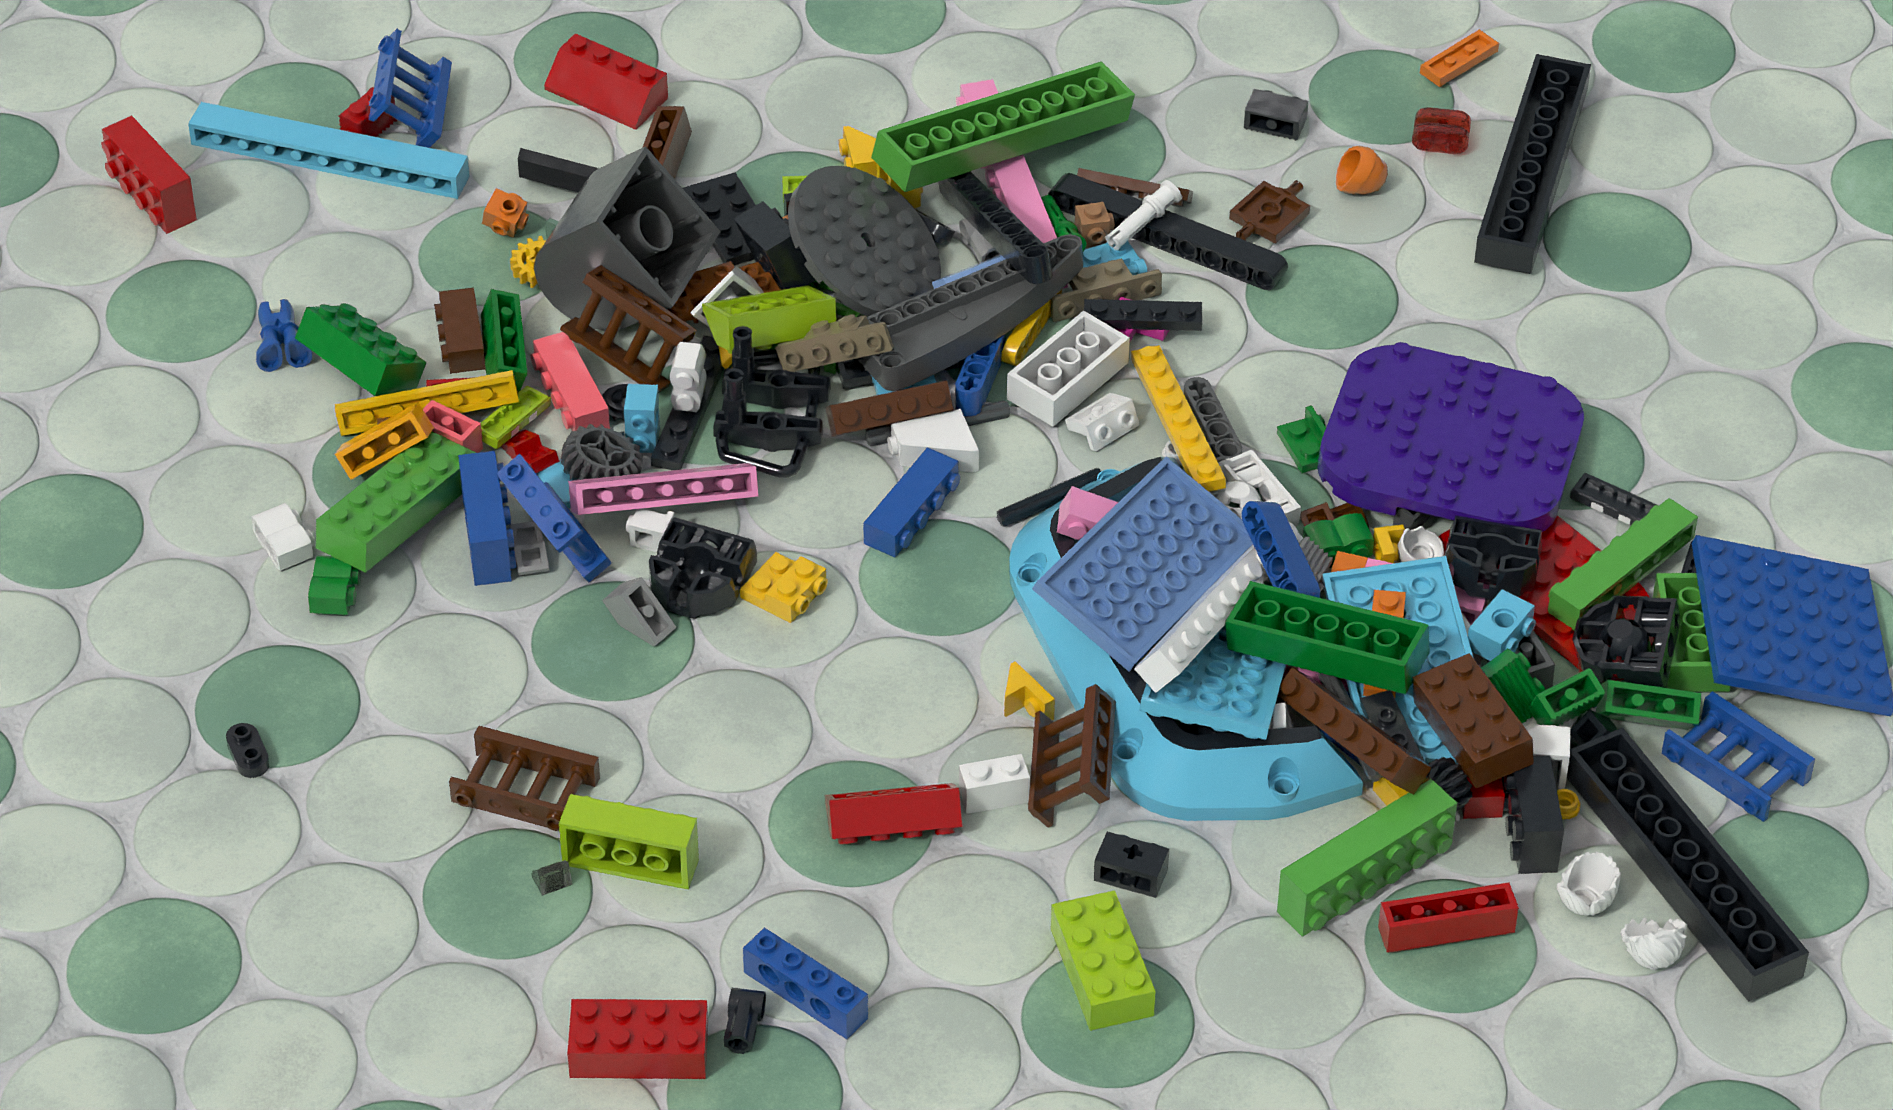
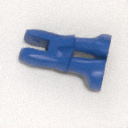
(280, 329)

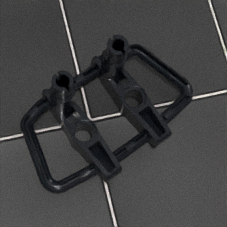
(773, 389)

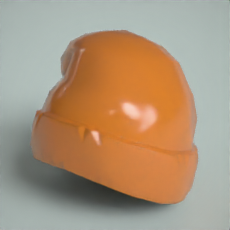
(1361, 171)

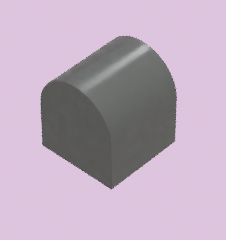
(634, 225)

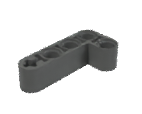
(1212, 419)

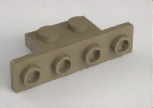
(1105, 281)
(835, 342)

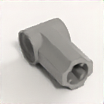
(980, 245)

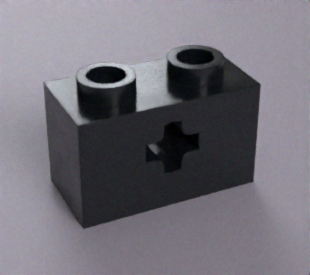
(1131, 864)

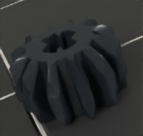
(1451, 780)

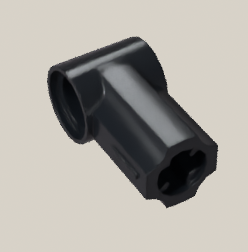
(744, 1012)

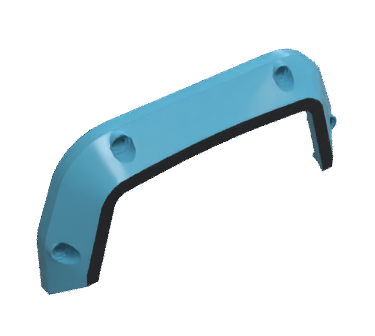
(1152, 756)

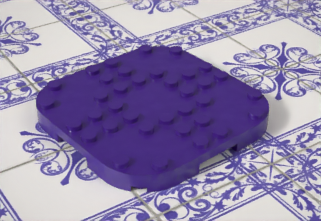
(1450, 438)

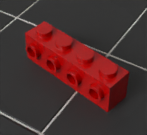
(1448, 917)

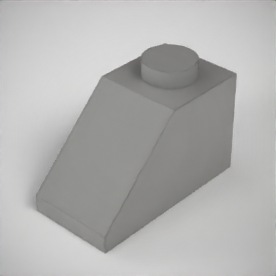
(639, 611)

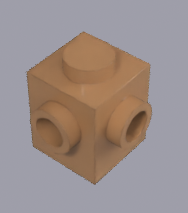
(1093, 223)

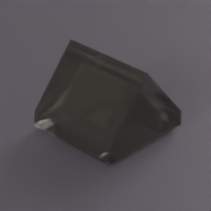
(552, 877)

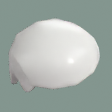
(1419, 545)

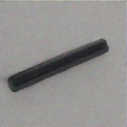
(1043, 499)

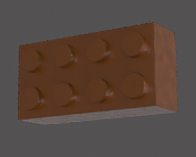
(1473, 720)

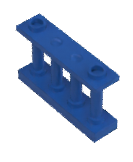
(433, 90)
(554, 518)
(1753, 736)

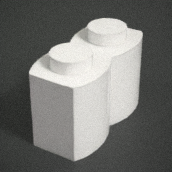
(688, 377)
(283, 536)

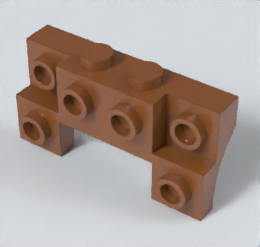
(707, 279)

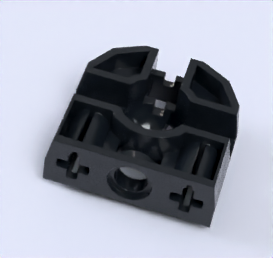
(1484, 547)
(685, 566)
(1629, 638)

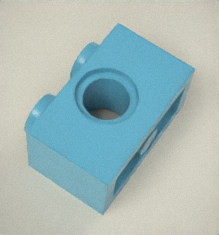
(642, 416)
(1501, 626)

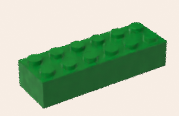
(1327, 637)

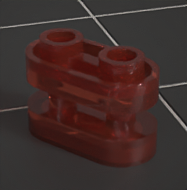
(1441, 130)

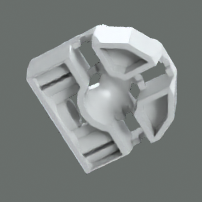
(1247, 473)

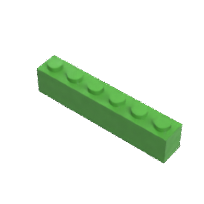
(1623, 561)

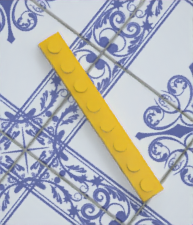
(1177, 417)

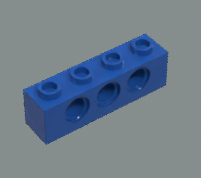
(805, 983)

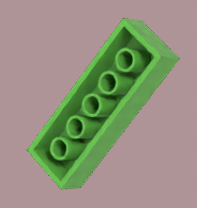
(392, 503)
(1366, 858)

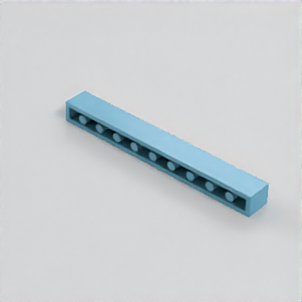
(329, 150)

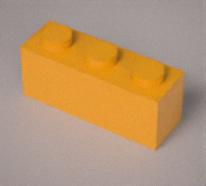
(384, 441)

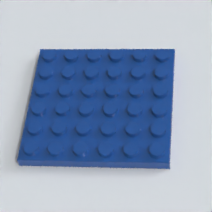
(1792, 626)

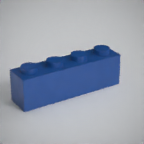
(911, 502)

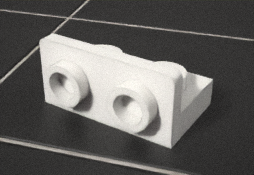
(1104, 420)

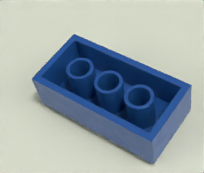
(487, 518)

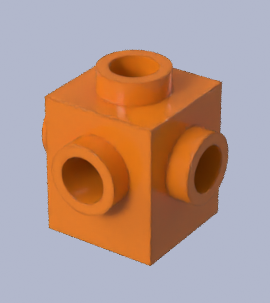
(505, 213)

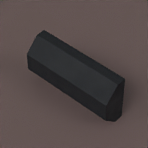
(553, 170)

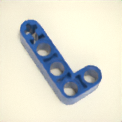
(978, 377)
(1278, 548)

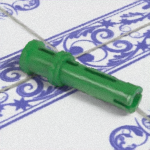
(1058, 220)

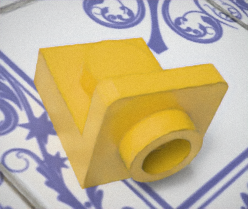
(1386, 542)

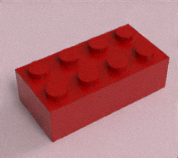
(148, 174)
(638, 1039)

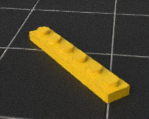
(458, 395)

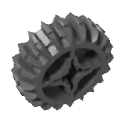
(600, 454)

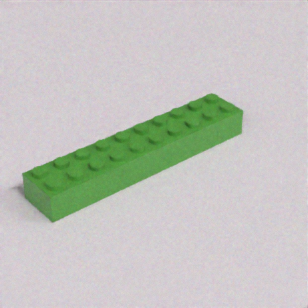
(1002, 126)

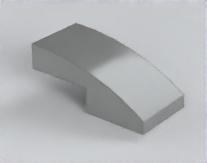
(529, 548)

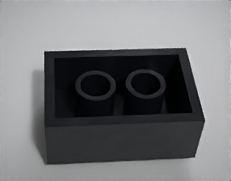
(773, 246)
(1534, 817)

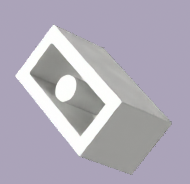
(994, 783)

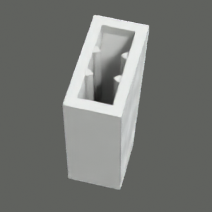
(941, 432)

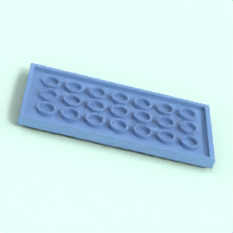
(1145, 563)

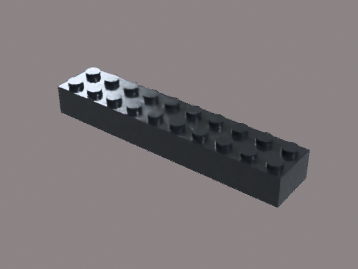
(1532, 164)
(1687, 865)

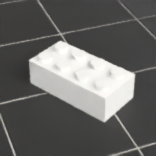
(1068, 368)

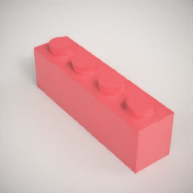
(569, 382)

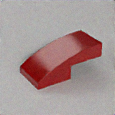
(532, 450)

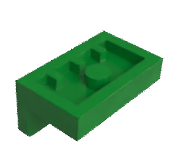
(1303, 439)

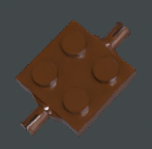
(1269, 211)

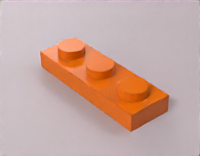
(1459, 58)

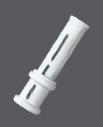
(1152, 207)

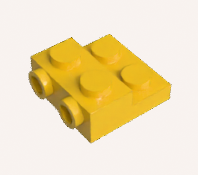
(785, 586)

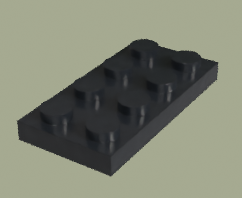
(722, 202)

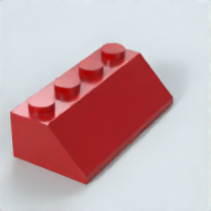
(607, 81)
(893, 811)

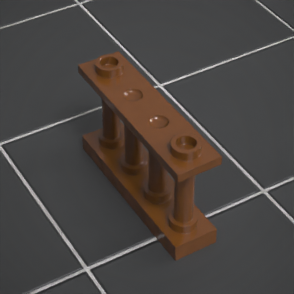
(641, 307)
(528, 754)
(1093, 764)

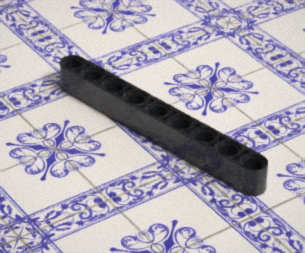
(998, 226)
(1178, 234)

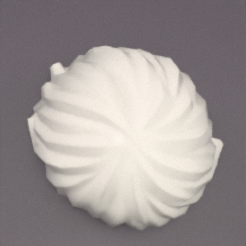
(1589, 883)
(1653, 945)

